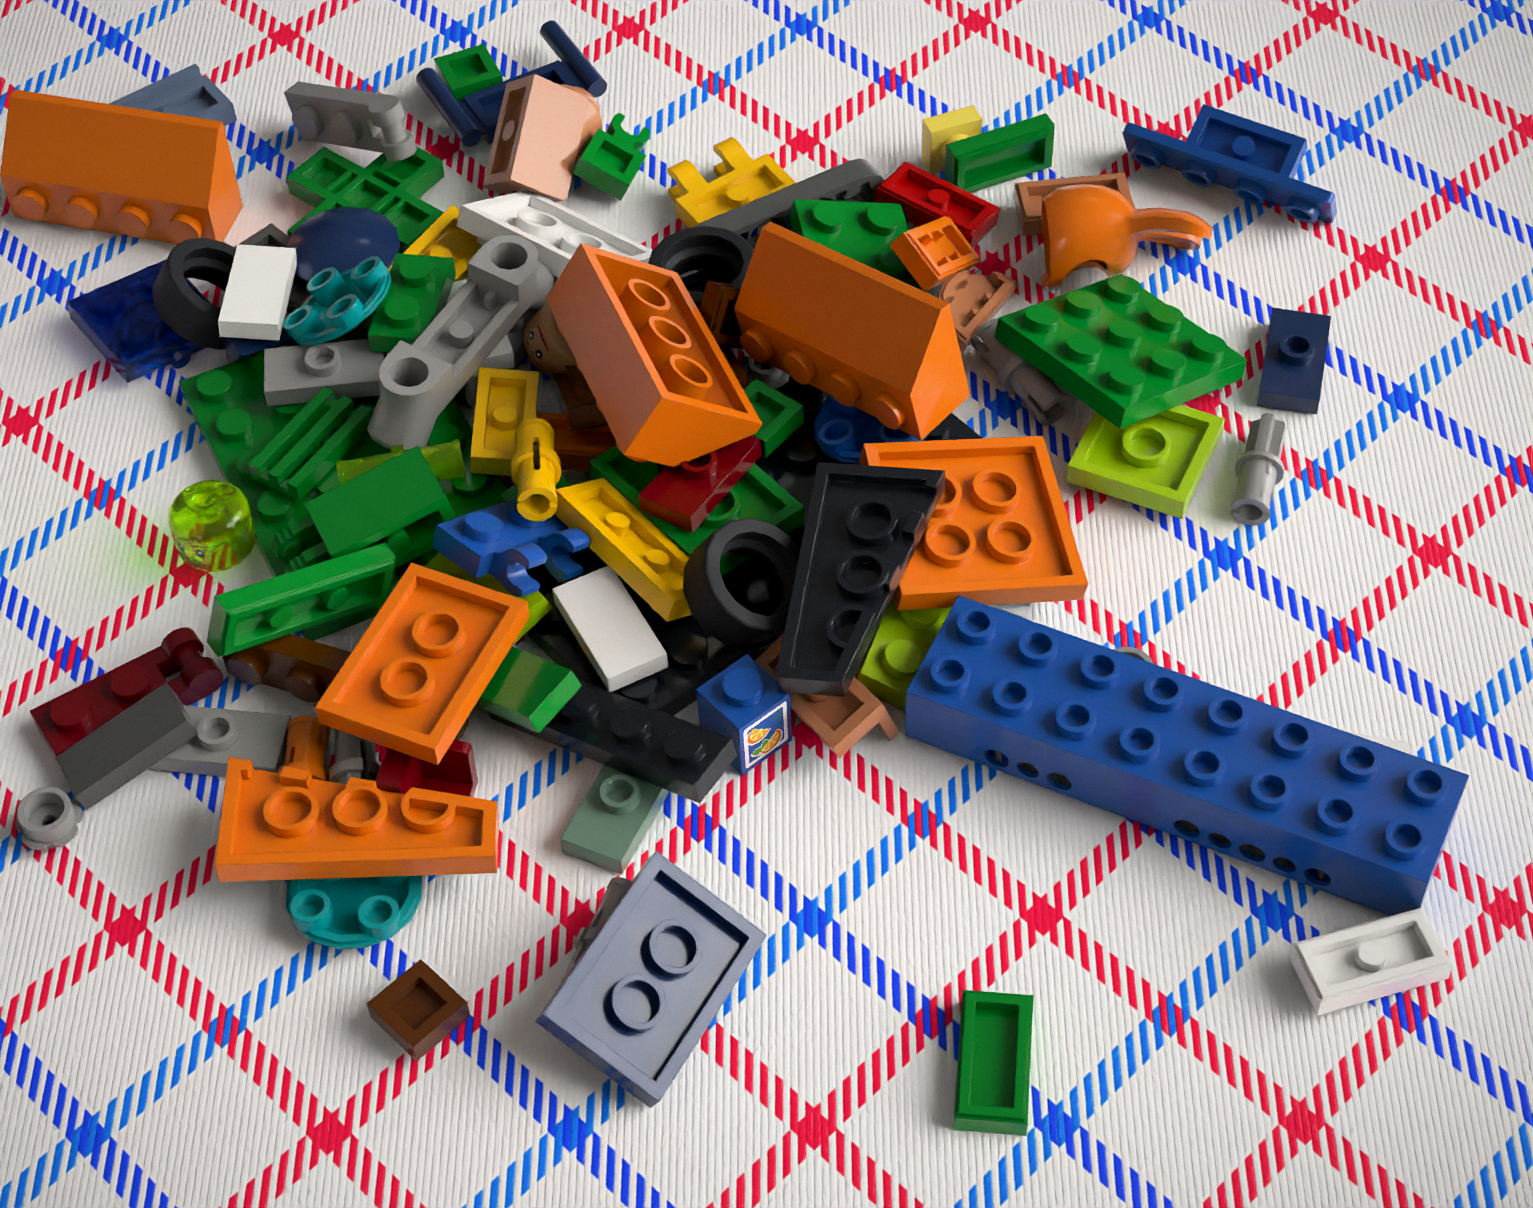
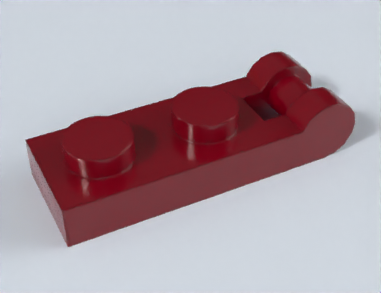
(93, 704)

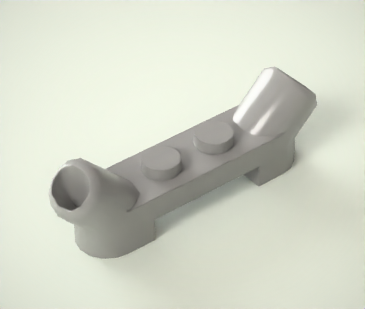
(427, 375)

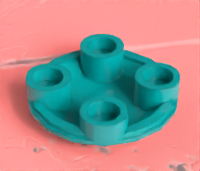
(338, 302)
(352, 910)

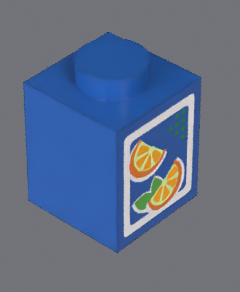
(747, 708)

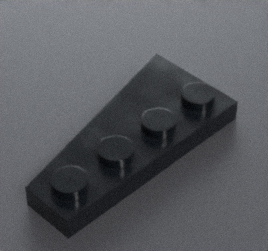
(849, 564)

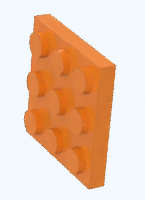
(995, 529)

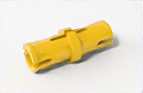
(536, 481)

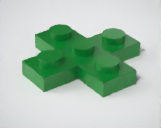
(382, 186)

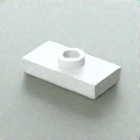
(1370, 961)

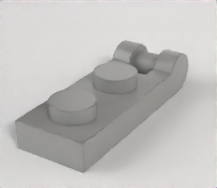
(350, 119)

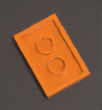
(423, 663)

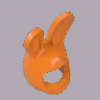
(1102, 230)

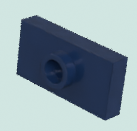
(1294, 361)

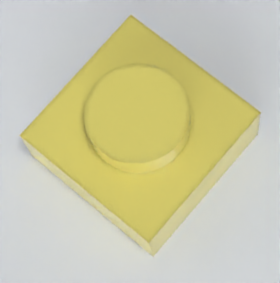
(945, 129)

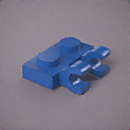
(506, 543)

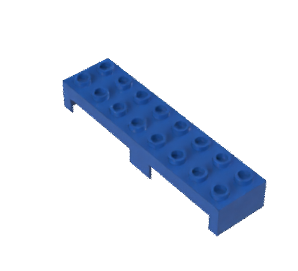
(1186, 751)

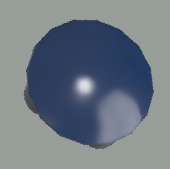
(342, 241)

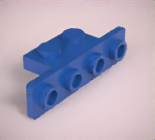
(1239, 155)

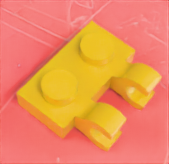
(738, 183)

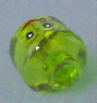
(212, 525)

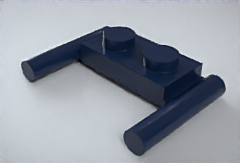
(479, 112)

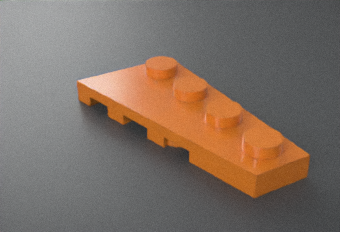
(325, 829)

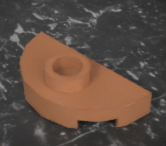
(975, 300)

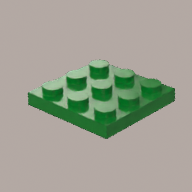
(1120, 349)

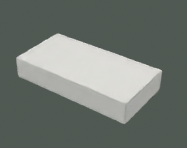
(257, 292)
(610, 628)

